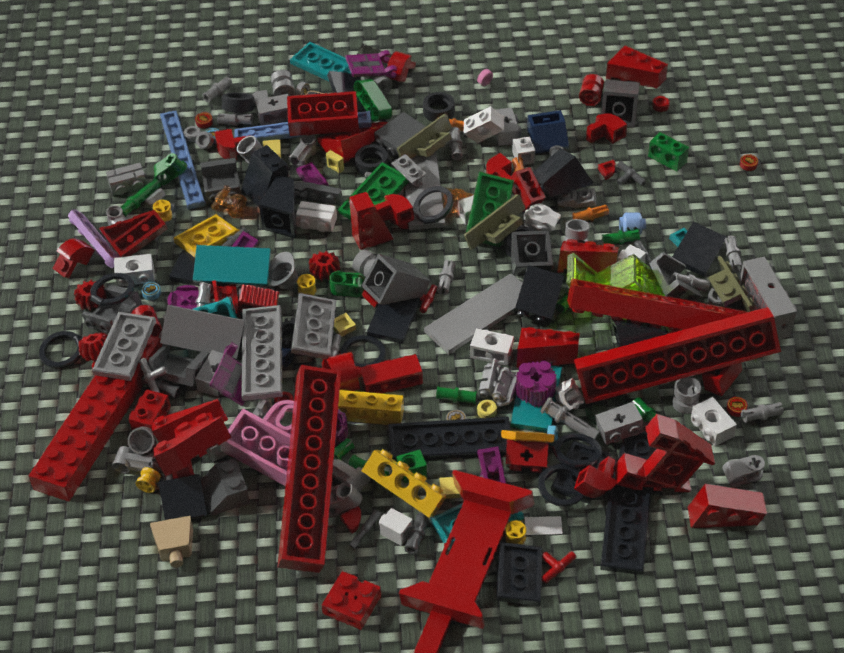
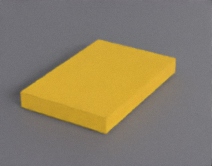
(210, 232)

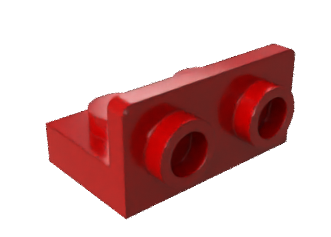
(222, 292)

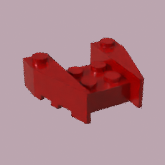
(188, 435)
(672, 463)

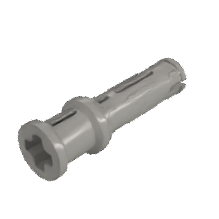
(562, 415)

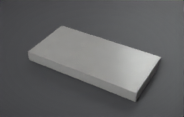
(313, 326)
(200, 330)
(124, 346)

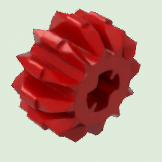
(323, 265)
(83, 296)
(91, 346)

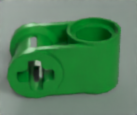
(169, 168)
(345, 284)

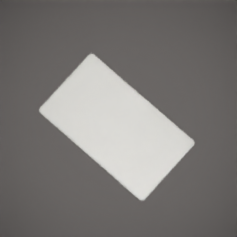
(543, 525)

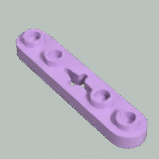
(93, 236)

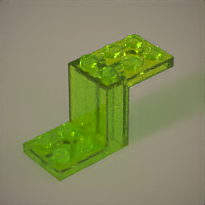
(626, 273)

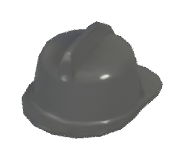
(283, 271)

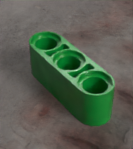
(373, 99)

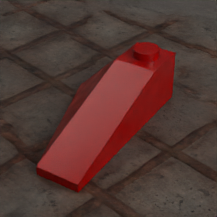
(348, 143)

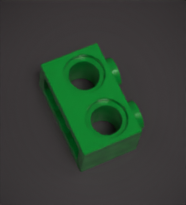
(668, 151)

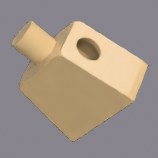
(173, 539)

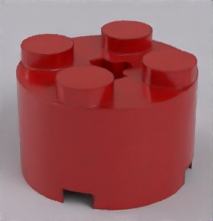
(349, 372)

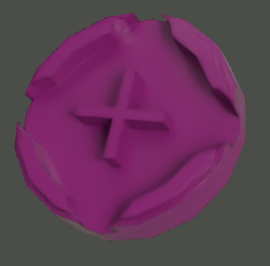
(184, 297)

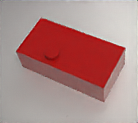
(322, 113)

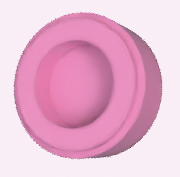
(485, 77)

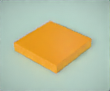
(527, 436)

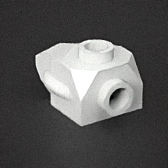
(541, 218)
(571, 399)

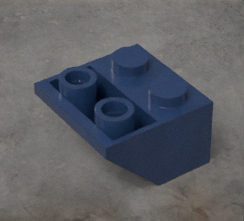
(547, 131)

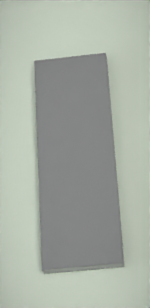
(432, 203)
(479, 312)
(262, 353)

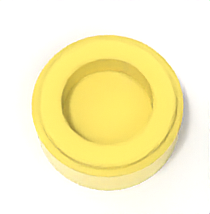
(487, 409)

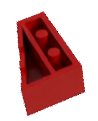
(637, 67)
(366, 222)
(135, 233)
(594, 255)
(547, 346)
(726, 507)

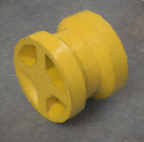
(163, 208)
(306, 284)
(148, 480)
(516, 528)

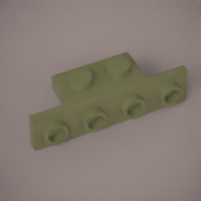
(428, 139)
(497, 224)
(728, 288)

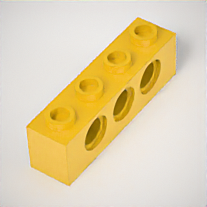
(371, 407)
(375, 469)

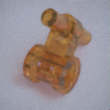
(458, 194)
(230, 202)

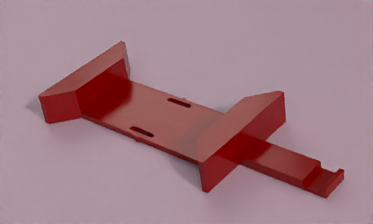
(461, 573)

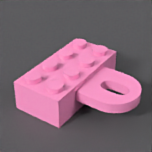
(262, 442)

